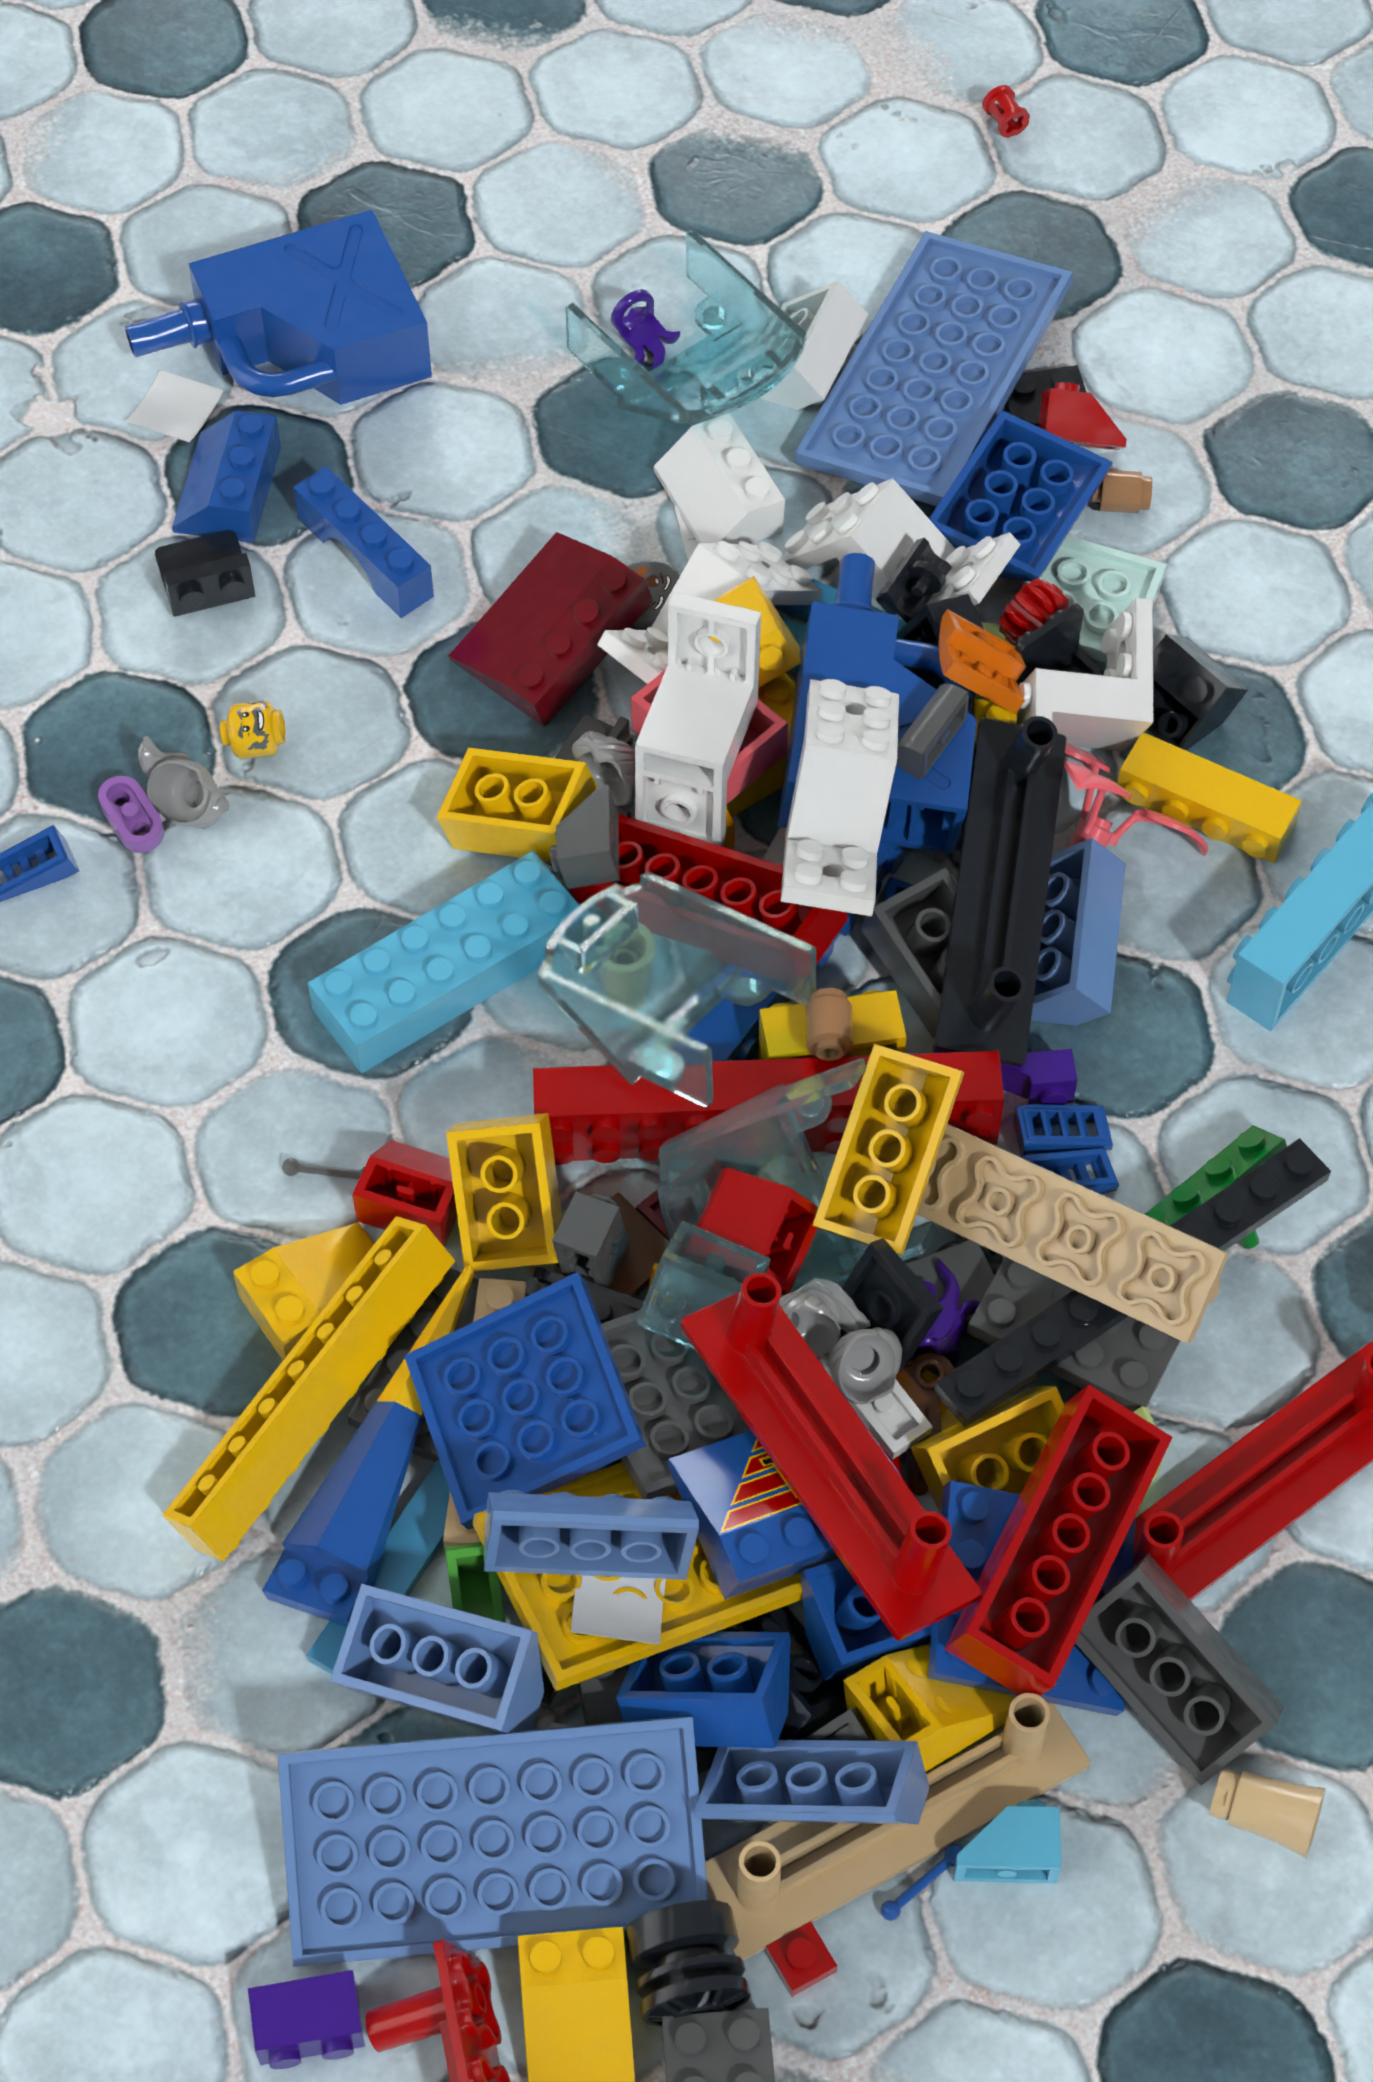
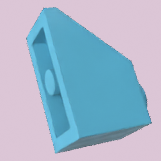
(1015, 1847)

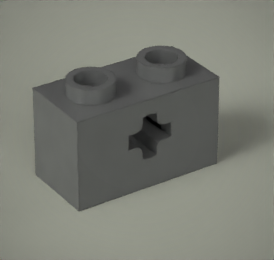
(591, 1238)

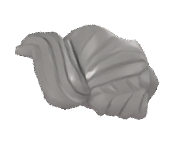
(609, 763)
(181, 787)
(821, 1313)
(864, 1364)

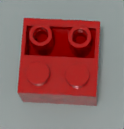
(406, 1185)
(763, 1219)

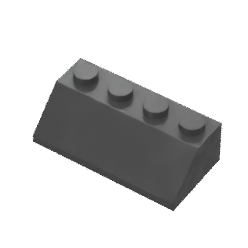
(1176, 1670)

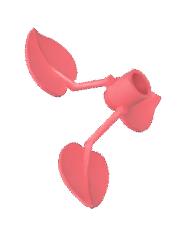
(1096, 827)

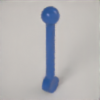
(892, 1908)

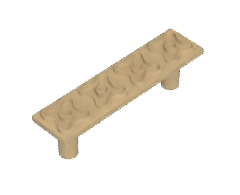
(1072, 1234)
(811, 1868)

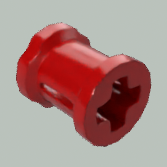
(1006, 111)

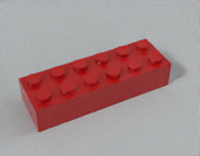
(721, 875)
(1059, 1543)

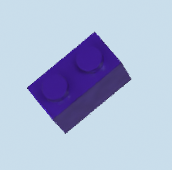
(306, 2019)

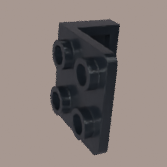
(205, 572)
(1056, 645)

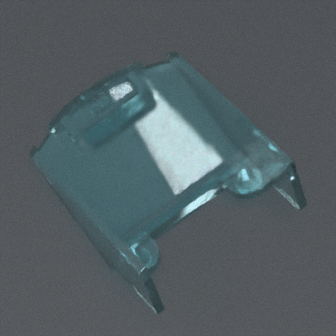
(740, 360)
(652, 963)
(769, 1143)

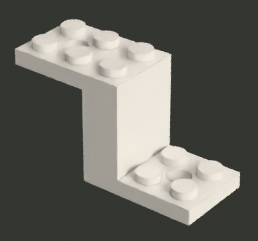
(885, 526)
(709, 574)
(1101, 709)
(698, 717)
(840, 797)

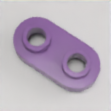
(134, 816)

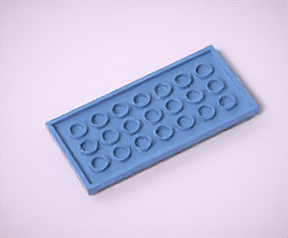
(934, 367)
(487, 1837)

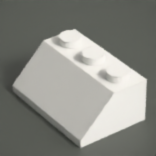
(831, 327)
(721, 484)

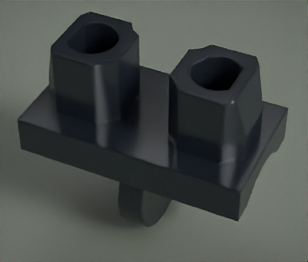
(914, 581)

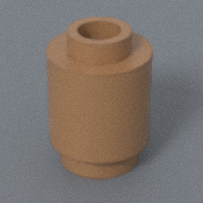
(1124, 492)
(829, 1024)

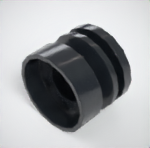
(687, 1960)

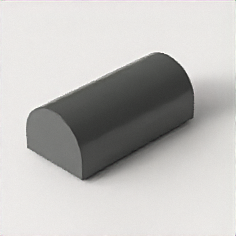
(932, 730)

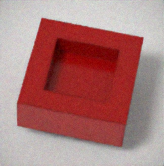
(801, 1959)

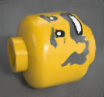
(253, 729)

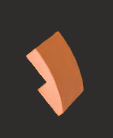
(980, 661)

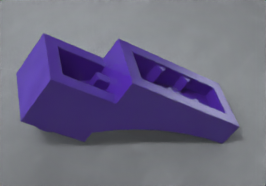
(1043, 1078)

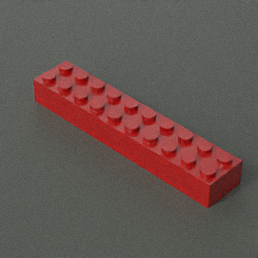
(608, 1119)

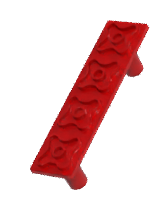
(831, 1459)
(1263, 1480)
(456, 2010)

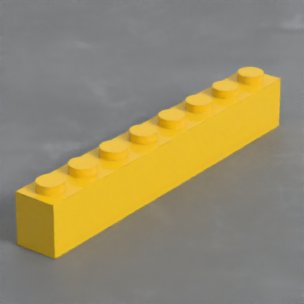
(309, 1389)

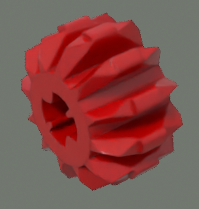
(1031, 609)

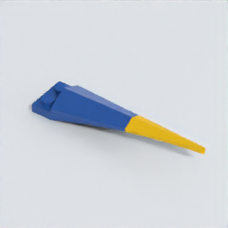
(349, 1517)

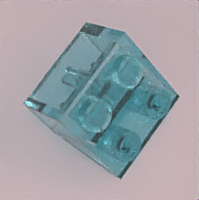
(692, 1275)

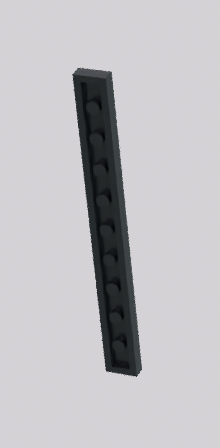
(1079, 1319)

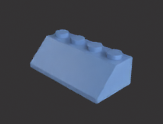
(1079, 935)
(589, 1535)
(441, 1661)
(816, 1783)

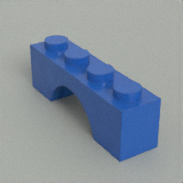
(392, 565)

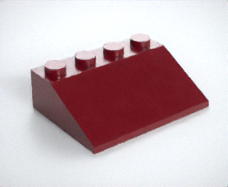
(547, 625)

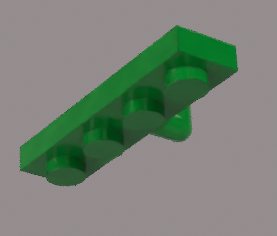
(1225, 1168)

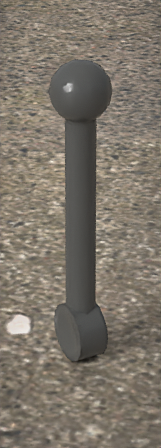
(292, 1167)

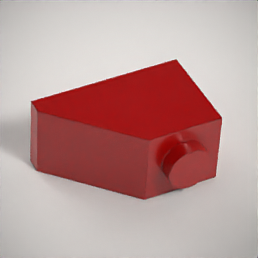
(1078, 418)

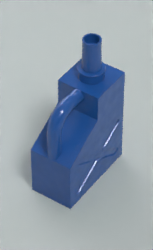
(313, 303)
(863, 651)

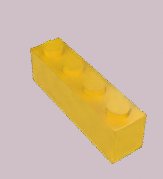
(1209, 797)

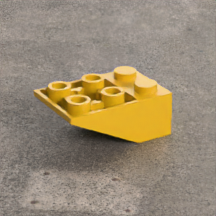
(908, 1706)

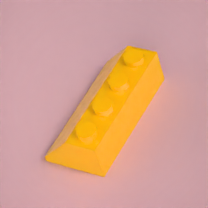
(888, 1148)

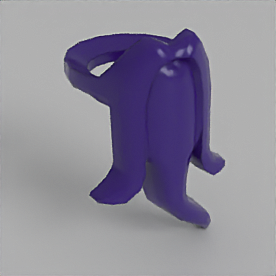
(641, 327)
(948, 1327)

